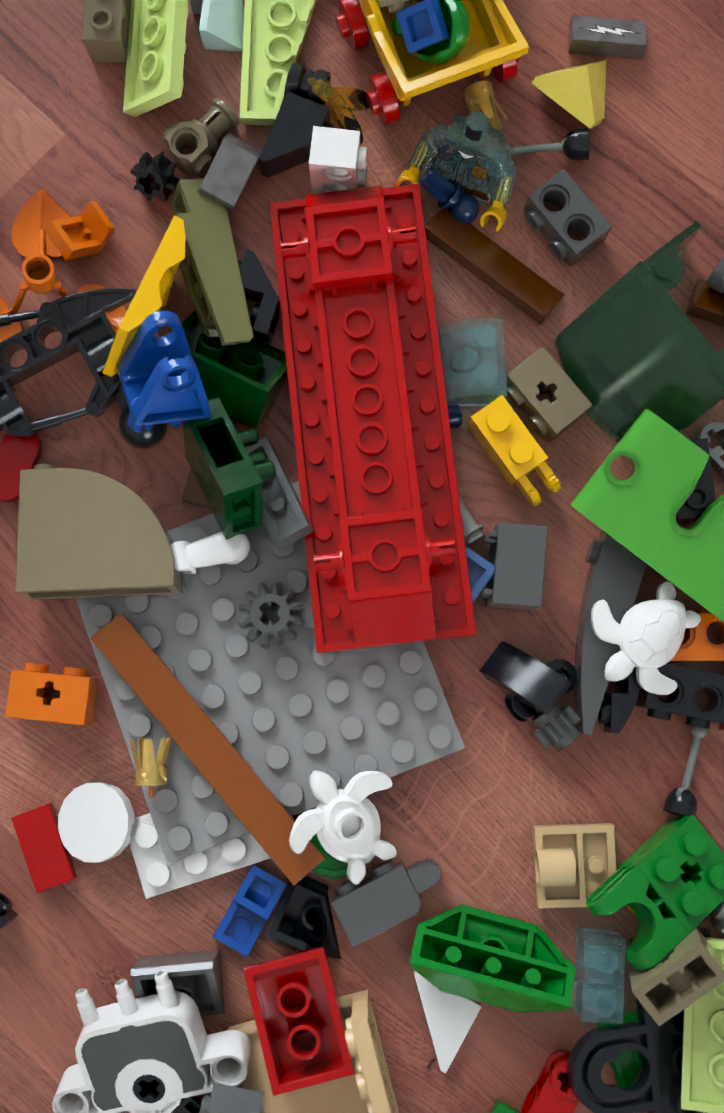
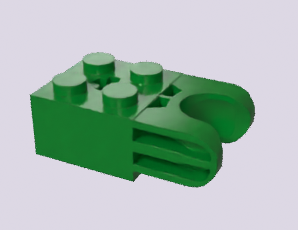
(669, 886)

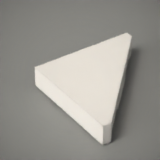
(447, 1018)

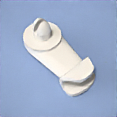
(209, 552)

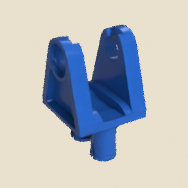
(161, 376)

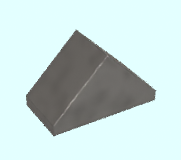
(230, 171)

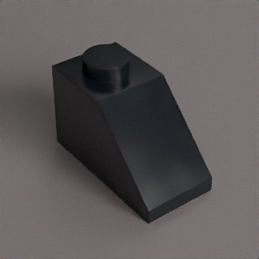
(292, 134)

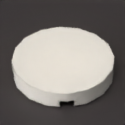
(96, 822)

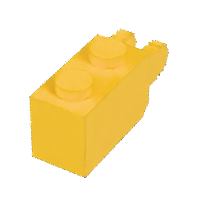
(512, 448)

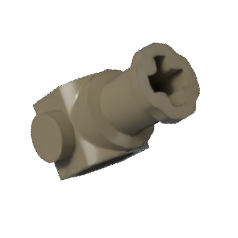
(202, 135)

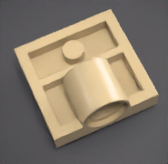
(571, 862)

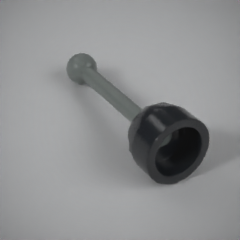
(574, 145)
(681, 800)

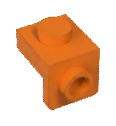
(81, 234)

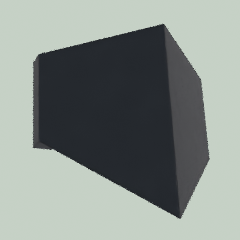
(305, 919)

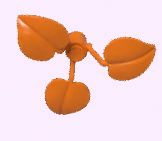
(38, 270)

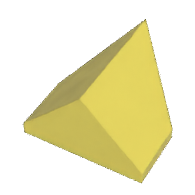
(578, 90)

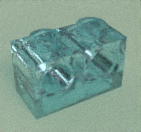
(599, 976)

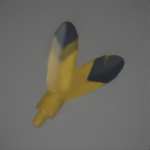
(341, 103)

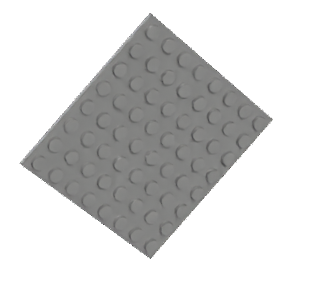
(275, 705)

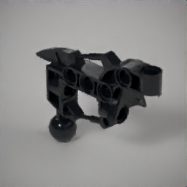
(83, 329)

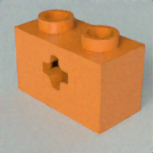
(29, 700)

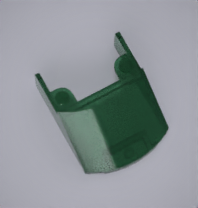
(643, 350)

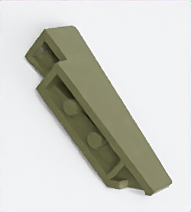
(211, 265)

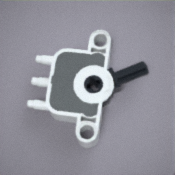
(148, 1055)

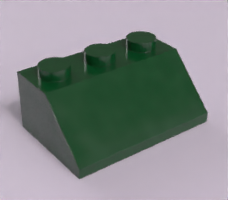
(241, 375)

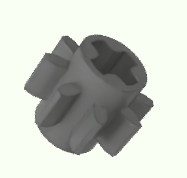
(557, 727)

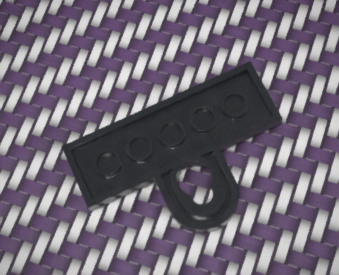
(661, 1075)

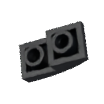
(525, 677)
(619, 706)

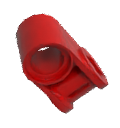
(550, 1092)

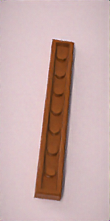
(205, 746)

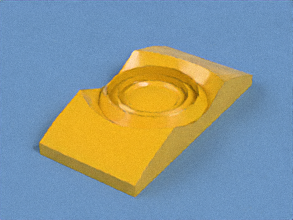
(152, 292)

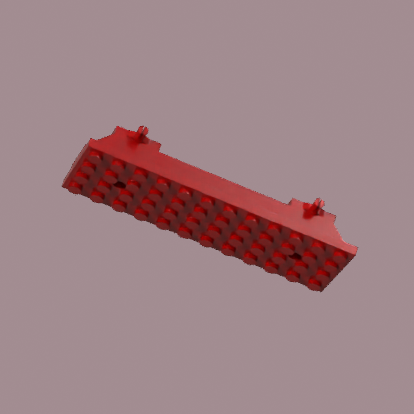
(370, 420)

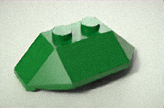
(493, 961)

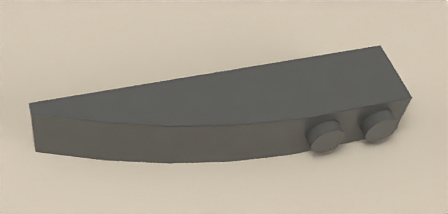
(612, 577)

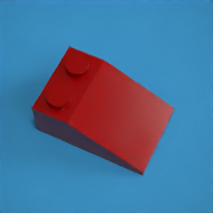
(299, 1021)

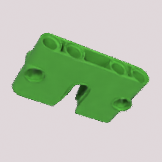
(645, 505)

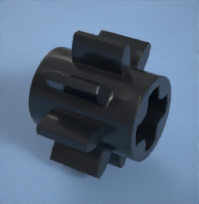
(155, 176)

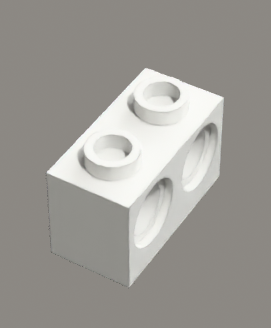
(336, 160)

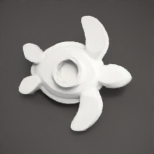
(647, 638)
(345, 821)

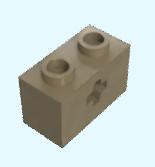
(542, 375)
(678, 978)

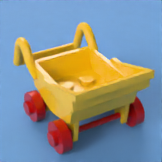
(492, 45)

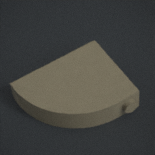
(88, 538)

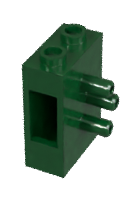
(226, 471)

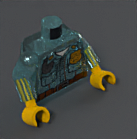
(471, 155)

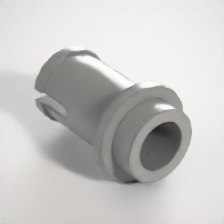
(471, 530)

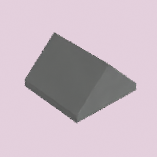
(191, 973)

